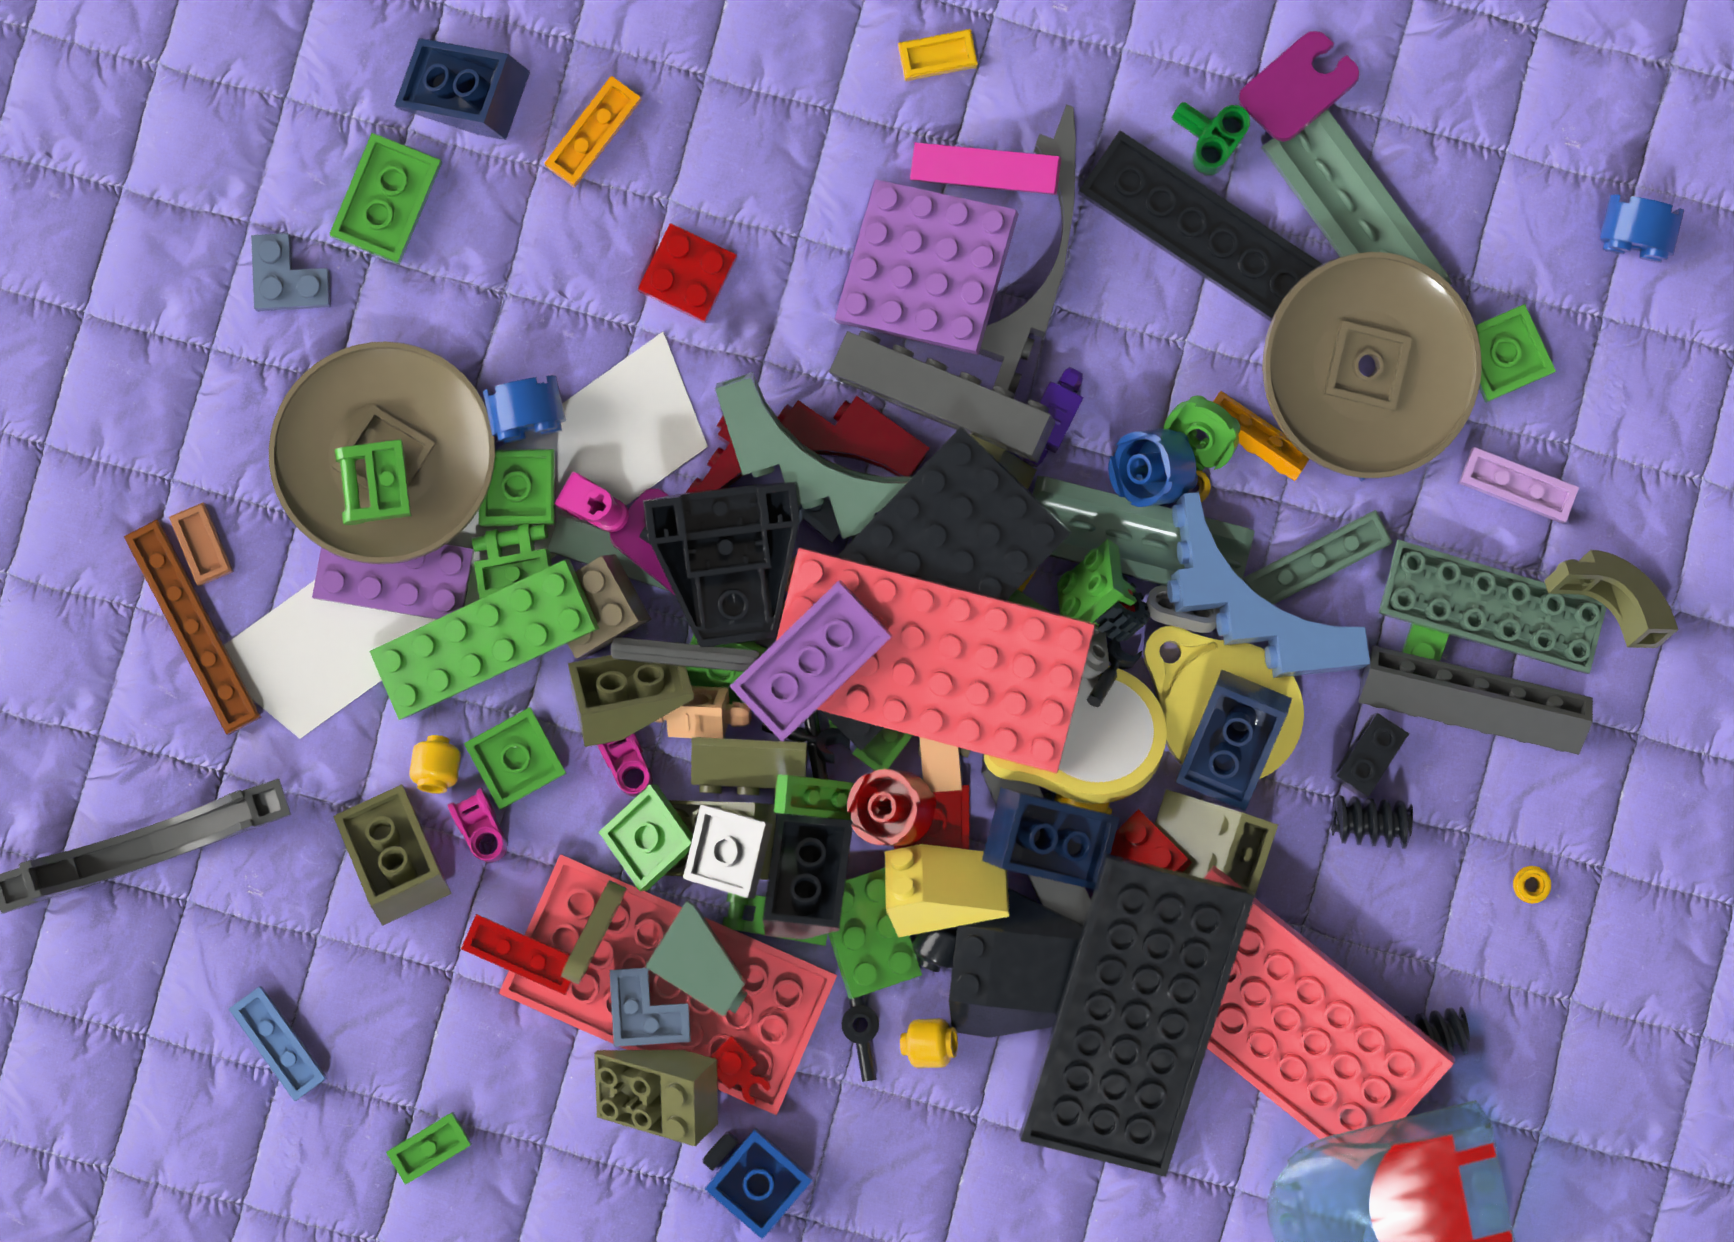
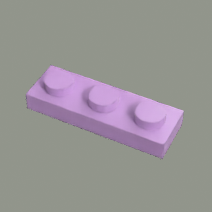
(1518, 485)

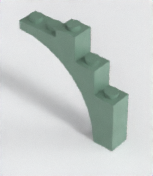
(765, 442)

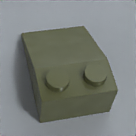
(624, 695)
(391, 855)

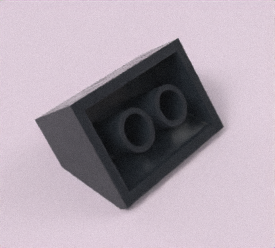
(807, 876)

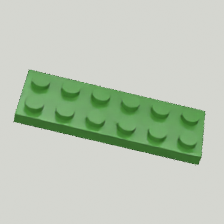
(484, 639)

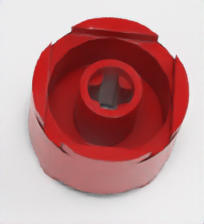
(896, 826)

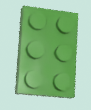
(385, 198)
(867, 943)

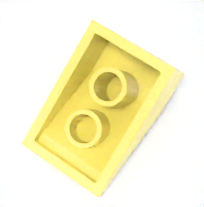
(942, 888)

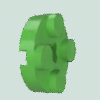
(1215, 422)

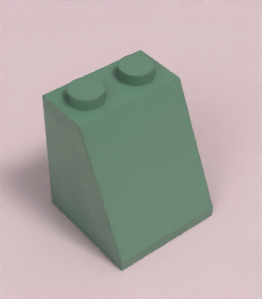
(698, 962)

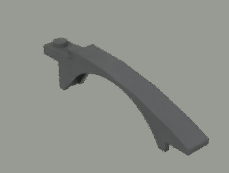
(1009, 338)
(117, 856)

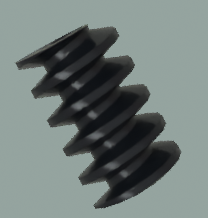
(1372, 820)
(1445, 1031)

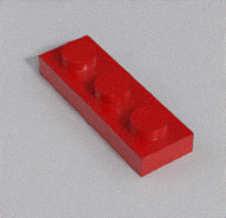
(517, 953)

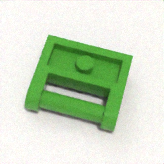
(385, 481)

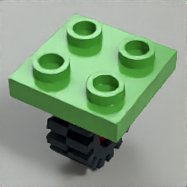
(1101, 594)

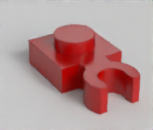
(735, 1066)

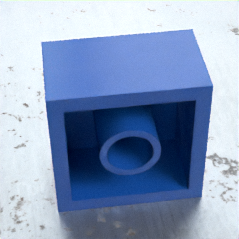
(758, 1183)

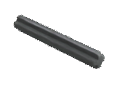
(683, 654)

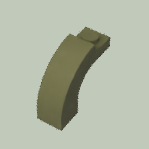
(1624, 590)

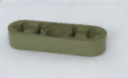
(594, 932)

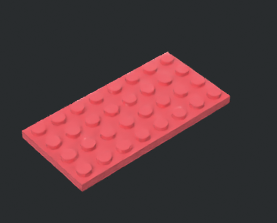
(957, 662)
(770, 1023)
(1317, 1033)

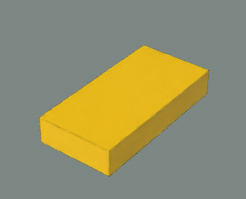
(937, 55)

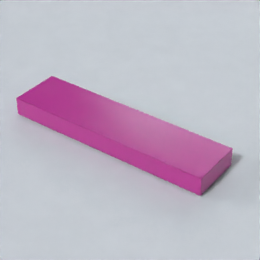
(985, 168)

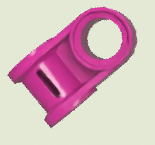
(592, 503)
(625, 758)
(478, 824)

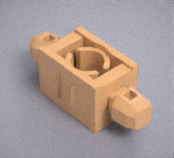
(706, 714)

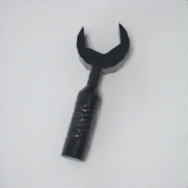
(1118, 660)
(825, 738)

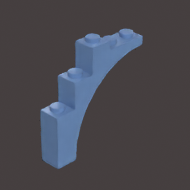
(1244, 616)

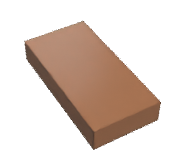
(201, 544)

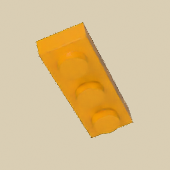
(593, 131)
(1264, 439)

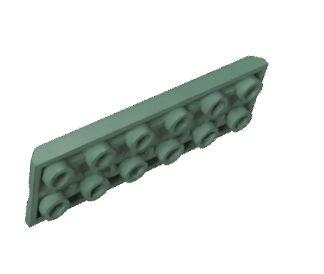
(1345, 194)
(1143, 534)
(1492, 607)

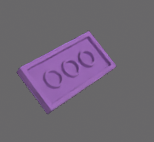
(417, 587)
(811, 660)

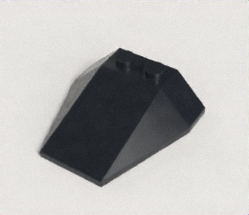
(727, 557)
(1011, 970)

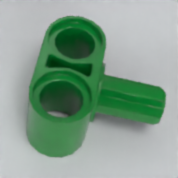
(1212, 134)

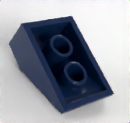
(463, 87)
(1233, 740)
(1049, 838)

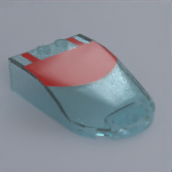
(1396, 1183)

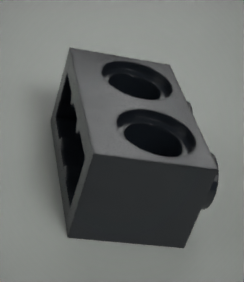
(1369, 755)

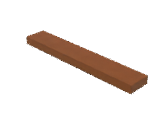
(192, 627)

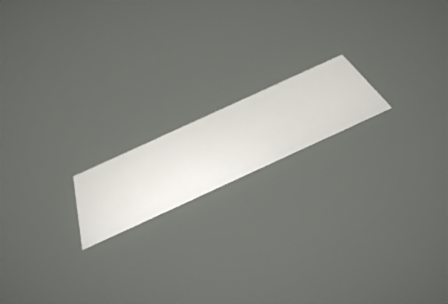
(617, 432)

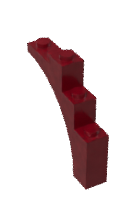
(858, 434)

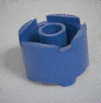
(1641, 226)
(524, 407)
(1153, 467)

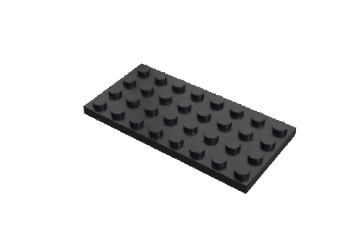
(958, 526)
(1136, 1015)

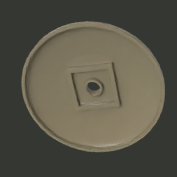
(1421, 353)
(374, 397)

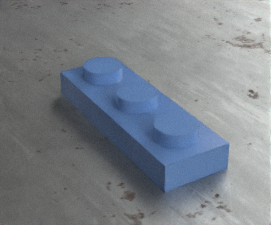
(278, 1043)

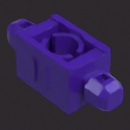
(1062, 406)

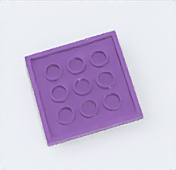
(926, 266)

